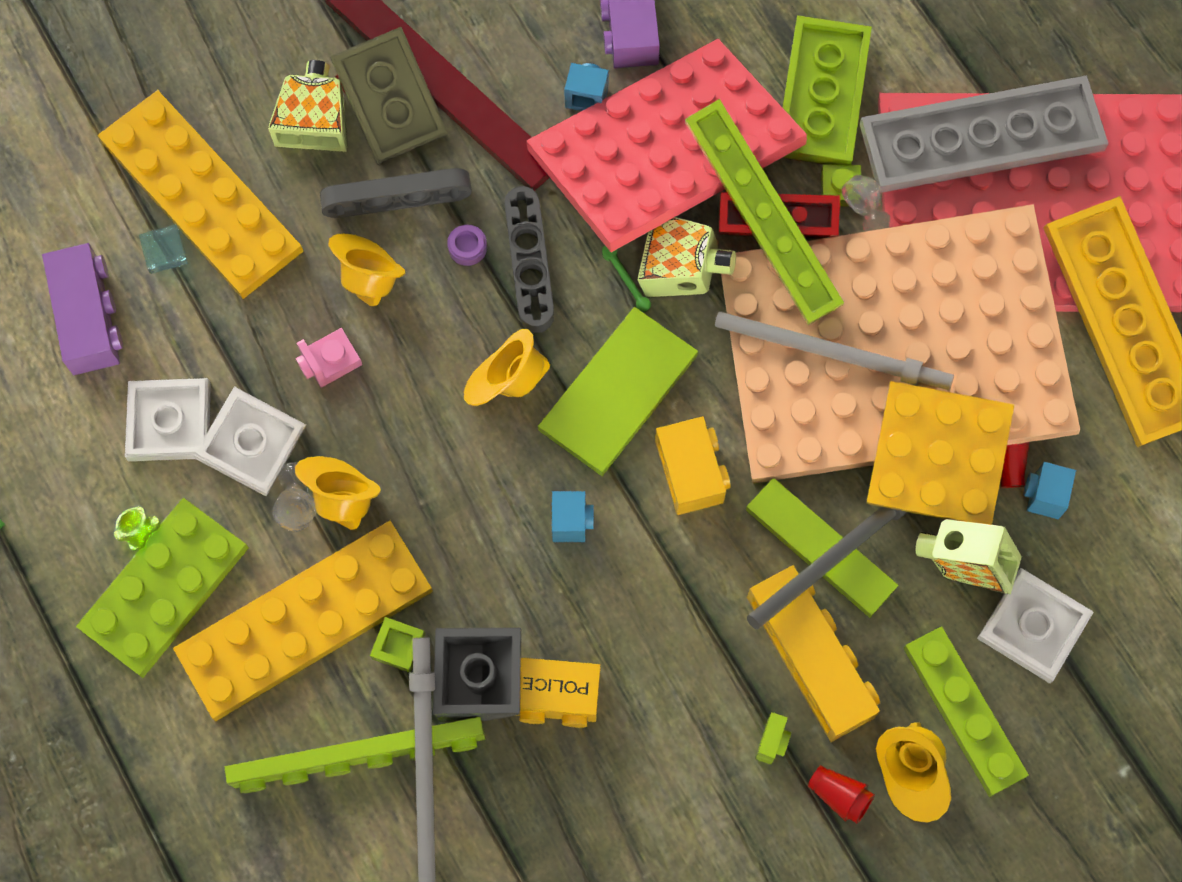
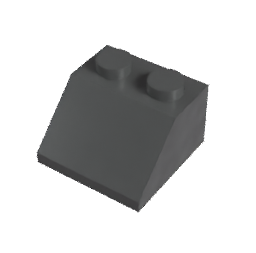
(477, 673)

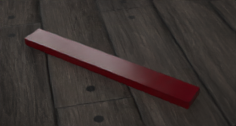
(451, 91)

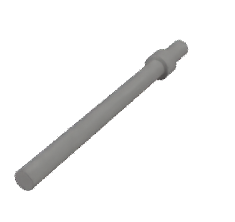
(910, 371)
(422, 683)

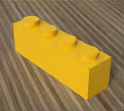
(817, 659)

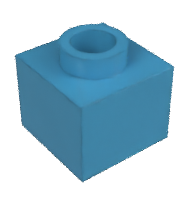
(585, 86)
(1049, 490)
(570, 516)

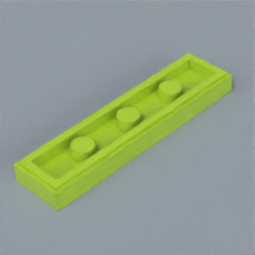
(811, 537)

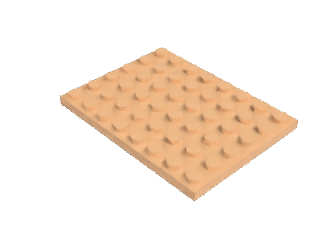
(944, 292)

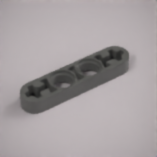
(395, 193)
(529, 259)

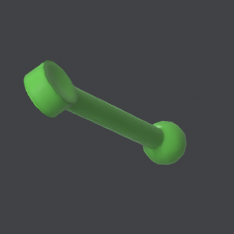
(642, 303)

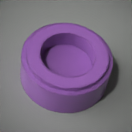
(467, 245)

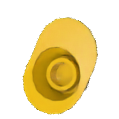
(365, 267)
(508, 371)
(337, 489)
(915, 771)

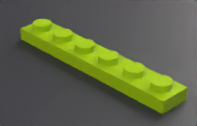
(764, 212)
(338, 758)

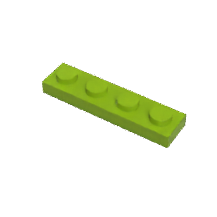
(965, 711)

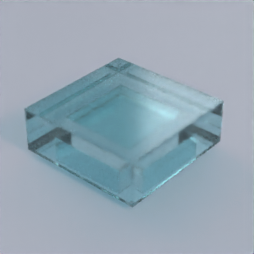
(163, 249)

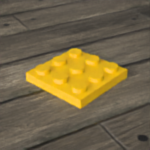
(940, 454)

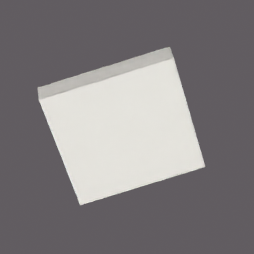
(166, 418)
(249, 441)
(1035, 626)

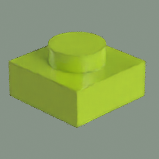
(835, 176)
(395, 644)
(774, 739)

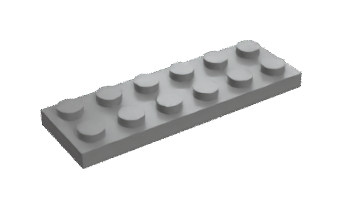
(983, 134)

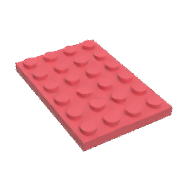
(634, 157)

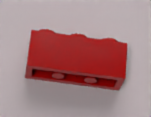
(814, 215)

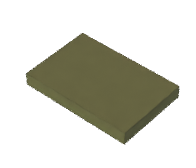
(389, 95)

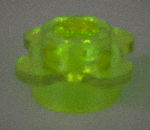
(135, 527)

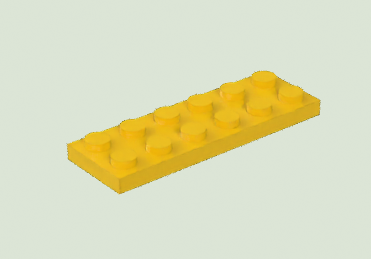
(200, 194)
(1123, 315)
(302, 620)

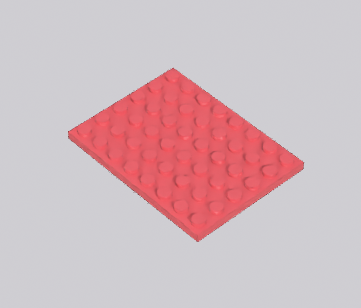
(1138, 165)

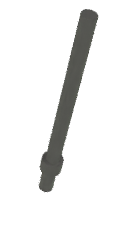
(822, 565)

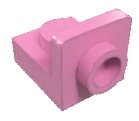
(328, 358)

